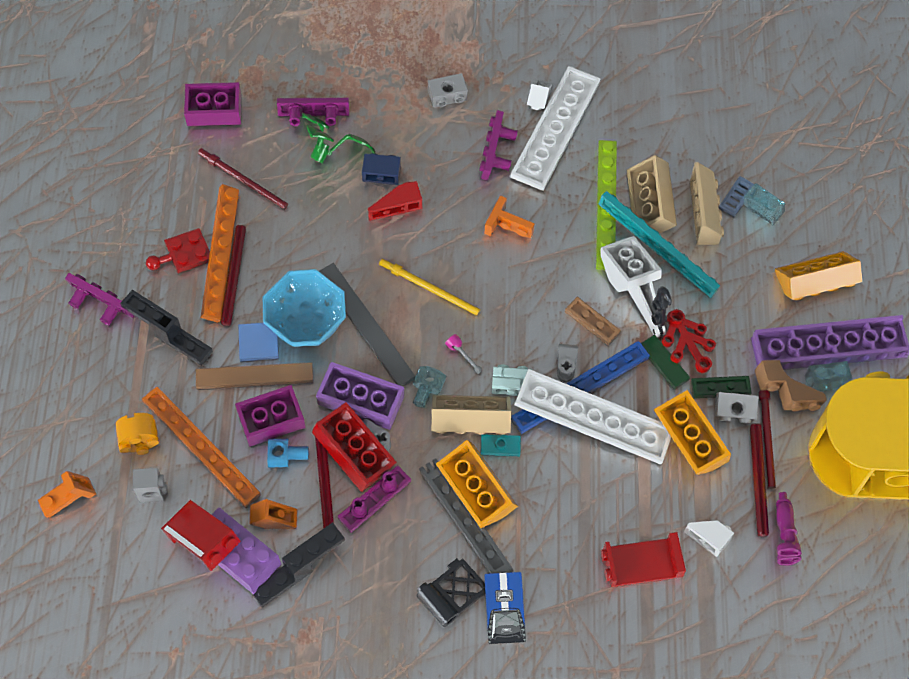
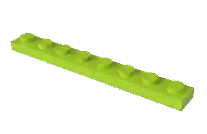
(606, 182)

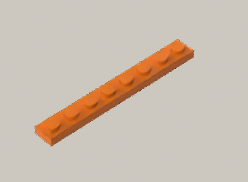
(219, 253)
(201, 447)

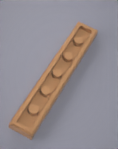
(254, 375)

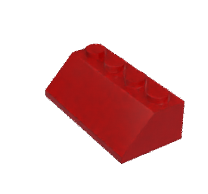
(353, 446)

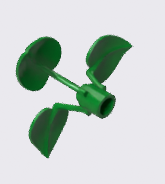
(322, 149)

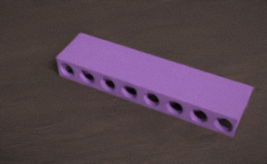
(832, 342)

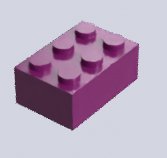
(212, 104)
(270, 415)

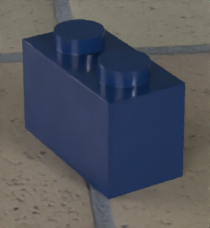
(381, 169)

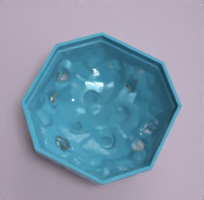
(304, 308)

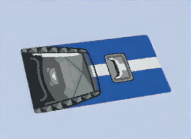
(505, 608)

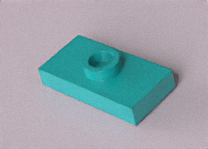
(500, 445)

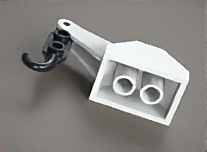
(629, 269)

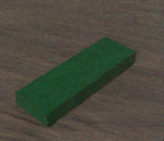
(660, 358)
(710, 386)

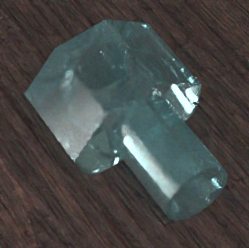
(426, 387)

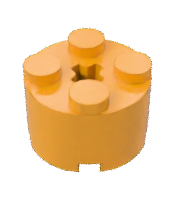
(137, 433)

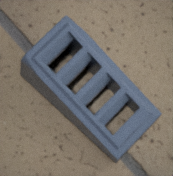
(741, 186)

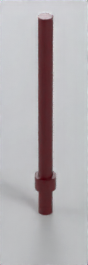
(214, 160)
(764, 397)

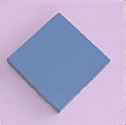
(257, 342)

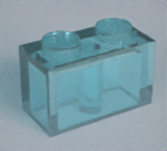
(764, 204)
(828, 376)

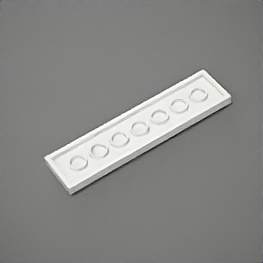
(555, 128)
(593, 416)

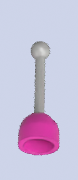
(455, 343)

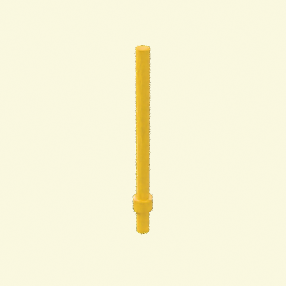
(398, 270)

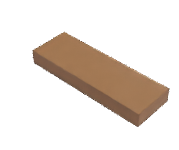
(592, 321)

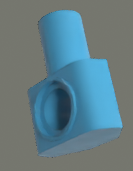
(289, 452)

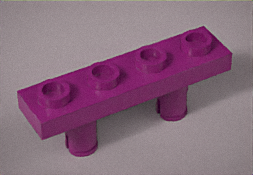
(313, 106)
(491, 159)
(85, 289)
(374, 498)

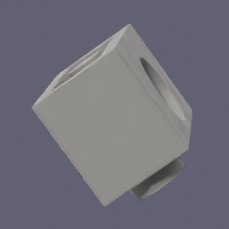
(447, 90)
(747, 403)
(149, 485)

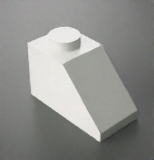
(539, 94)
(710, 535)

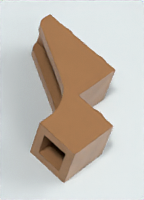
(792, 393)

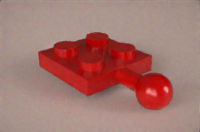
(185, 251)

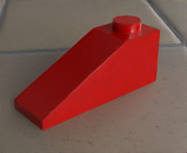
(398, 201)

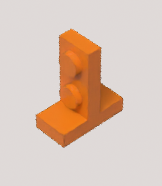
(507, 221)
(66, 493)

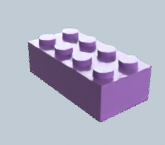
(365, 394)
(251, 559)

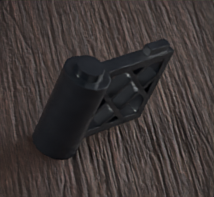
(440, 603)

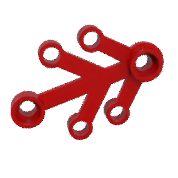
(688, 338)

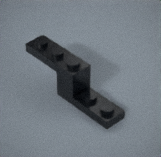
(166, 327)
(298, 564)

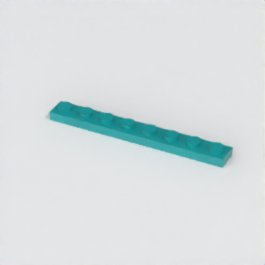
(658, 244)

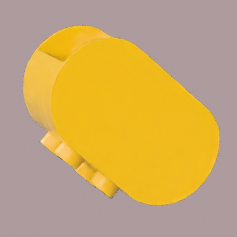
(864, 439)

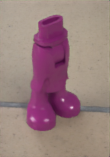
(790, 550)

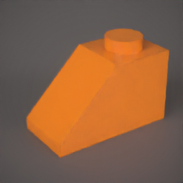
(273, 515)

